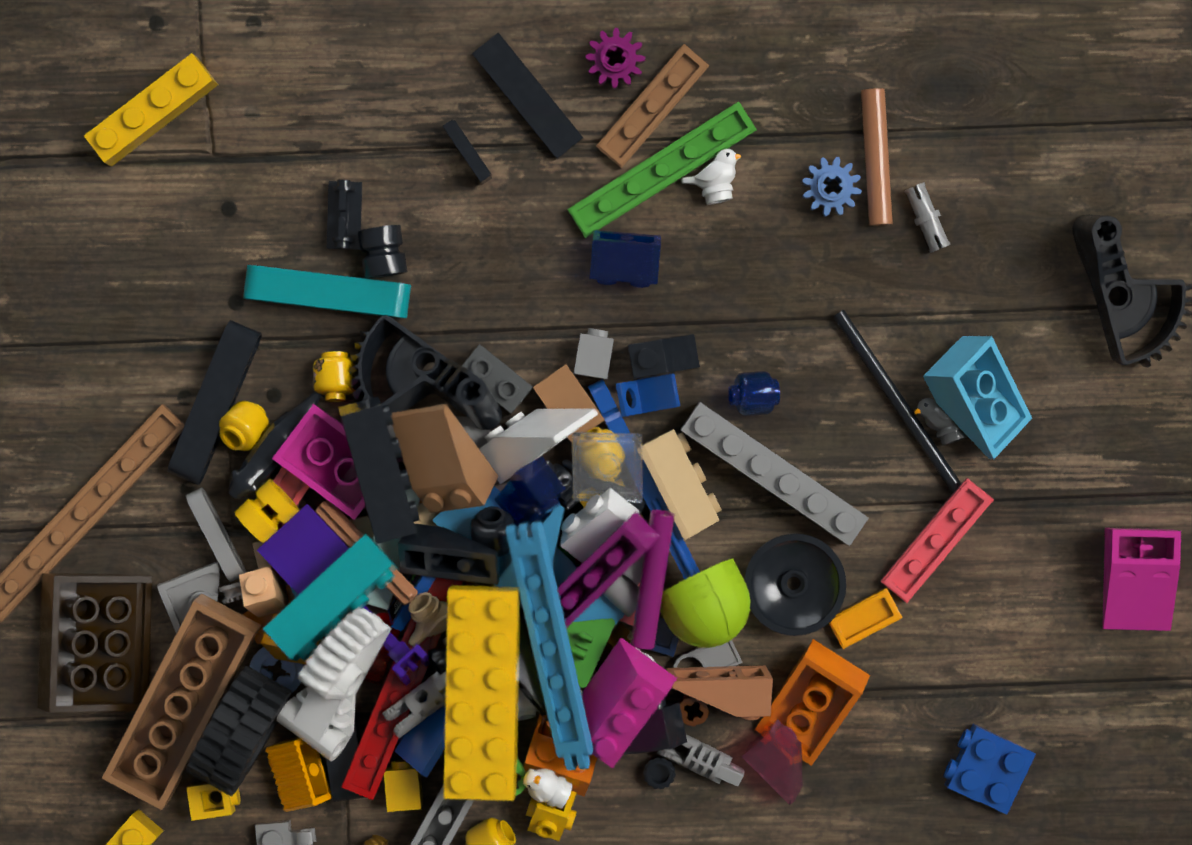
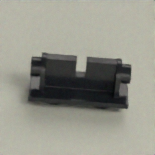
(344, 214)

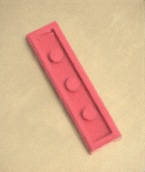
(937, 540)

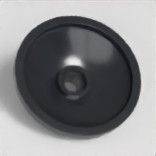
(817, 596)

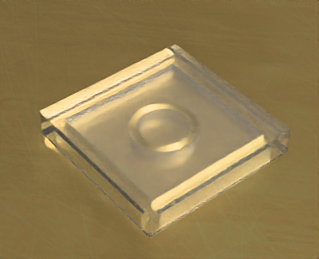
(605, 463)

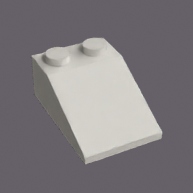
(530, 437)

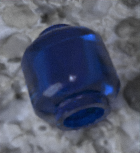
(754, 393)

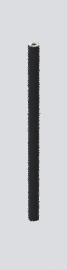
(897, 400)

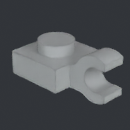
(281, 834)

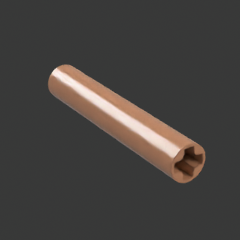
(876, 157)

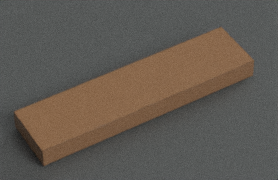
(652, 106)

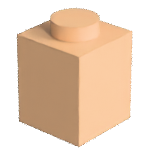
(263, 591)

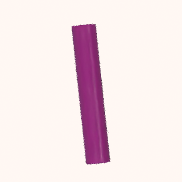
(652, 581)

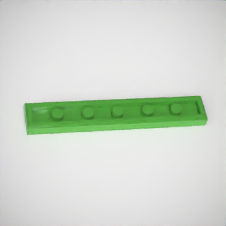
(662, 169)

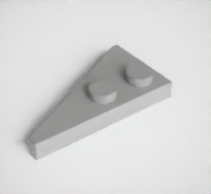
(183, 590)

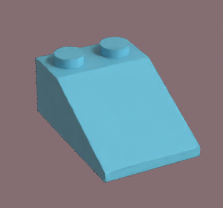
(979, 393)

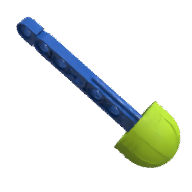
(707, 604)

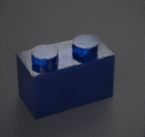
(625, 258)
(531, 493)

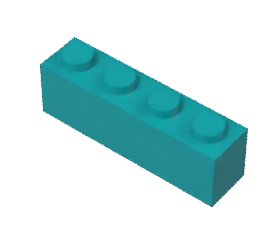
(331, 598)

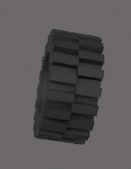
(238, 731)

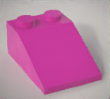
(322, 459)

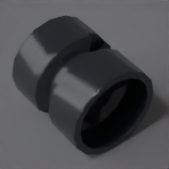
(382, 251)

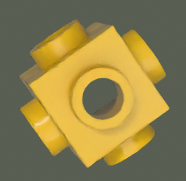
(551, 821)

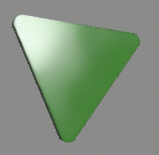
(587, 645)

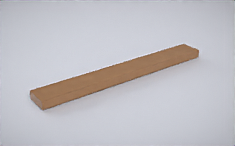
(87, 507)

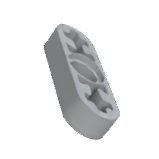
(216, 534)

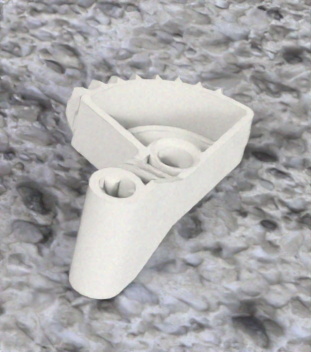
(326, 708)

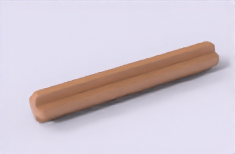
(350, 534)

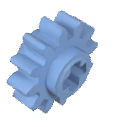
(828, 173)

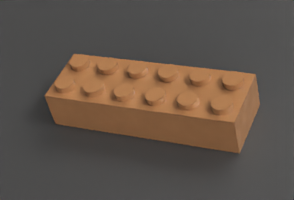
(181, 701)

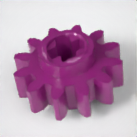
(618, 71)

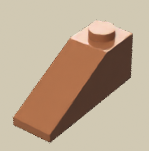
(733, 689)

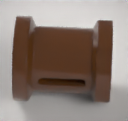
(696, 718)

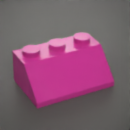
(622, 699)

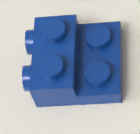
(988, 768)

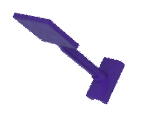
(306, 550)

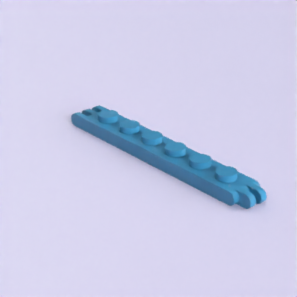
(550, 644)

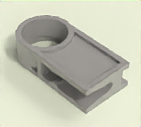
(713, 657)

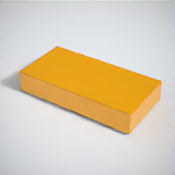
(865, 618)

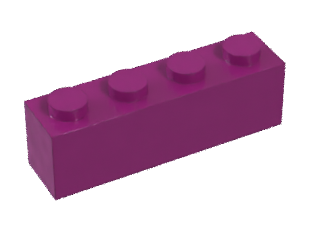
(605, 566)

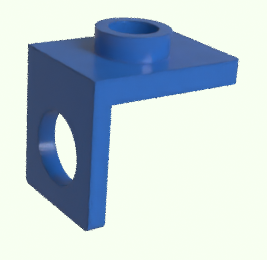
(648, 394)

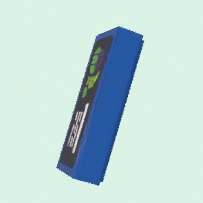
(399, 613)

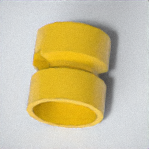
(258, 519)

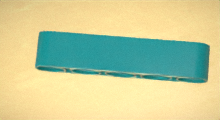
(327, 291)

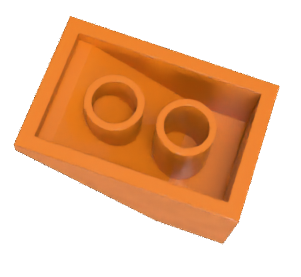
(816, 698)

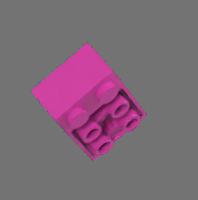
(1140, 578)

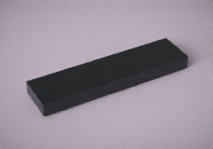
(527, 96)

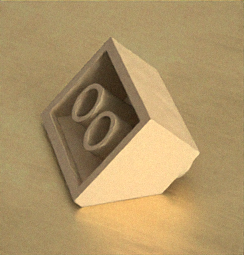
(680, 483)

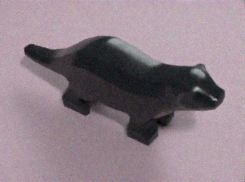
(259, 462)

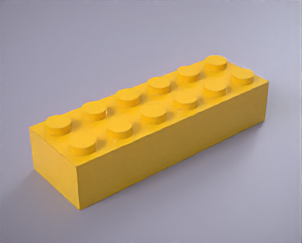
(482, 693)

